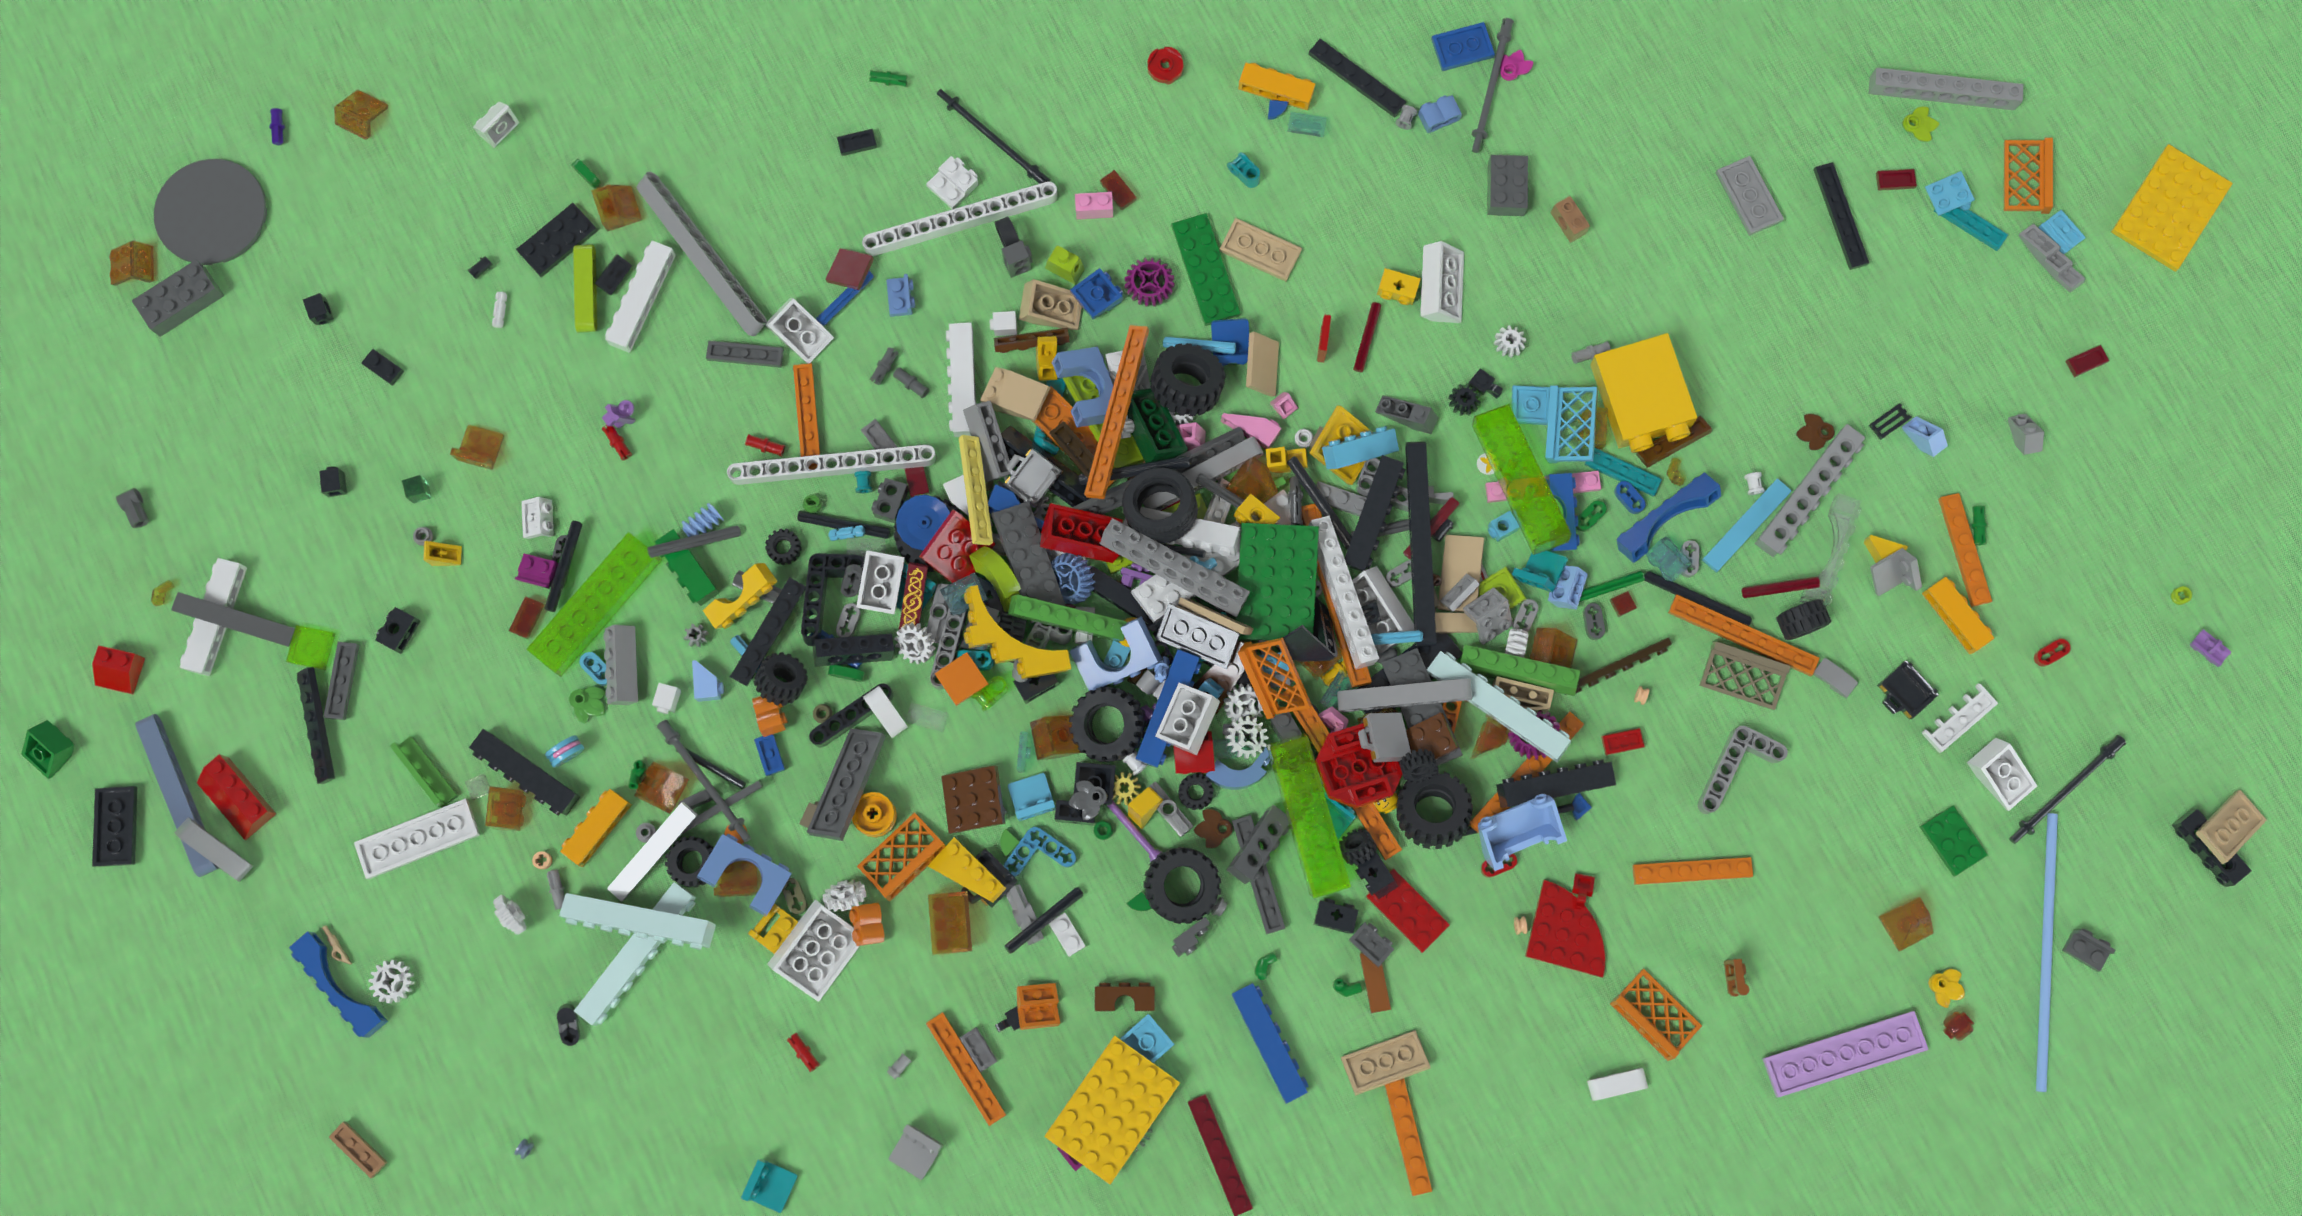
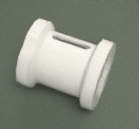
(1754, 483)
(1135, 765)

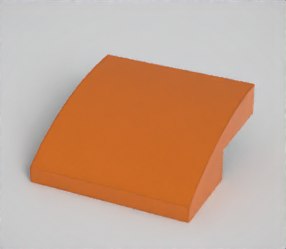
(1037, 1006)

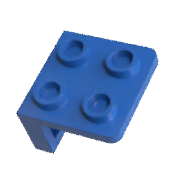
(1235, 332)

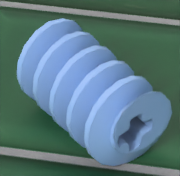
(701, 521)

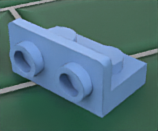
(900, 296)

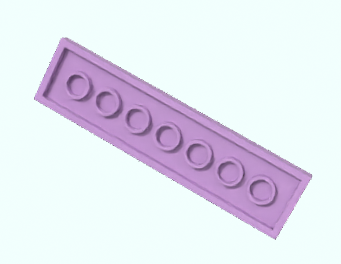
(1845, 1054)

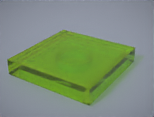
(310, 647)

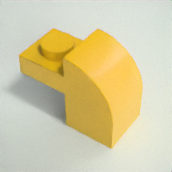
(1045, 353)
(1278, 458)

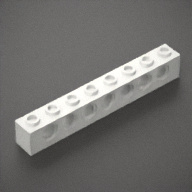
(1344, 596)

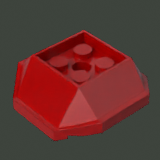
(1340, 779)

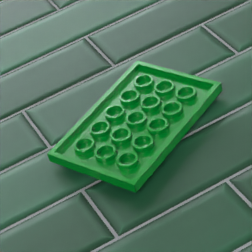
(1281, 575)

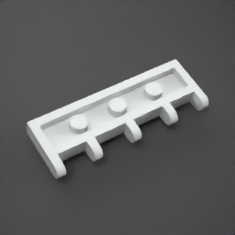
(1961, 719)

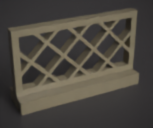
(1752, 660)

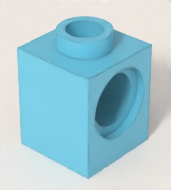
(1506, 519)

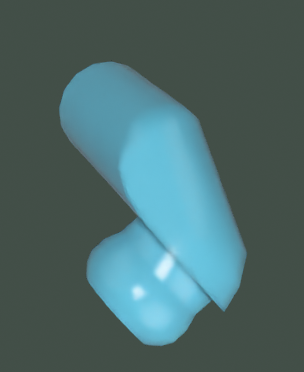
(1209, 564)

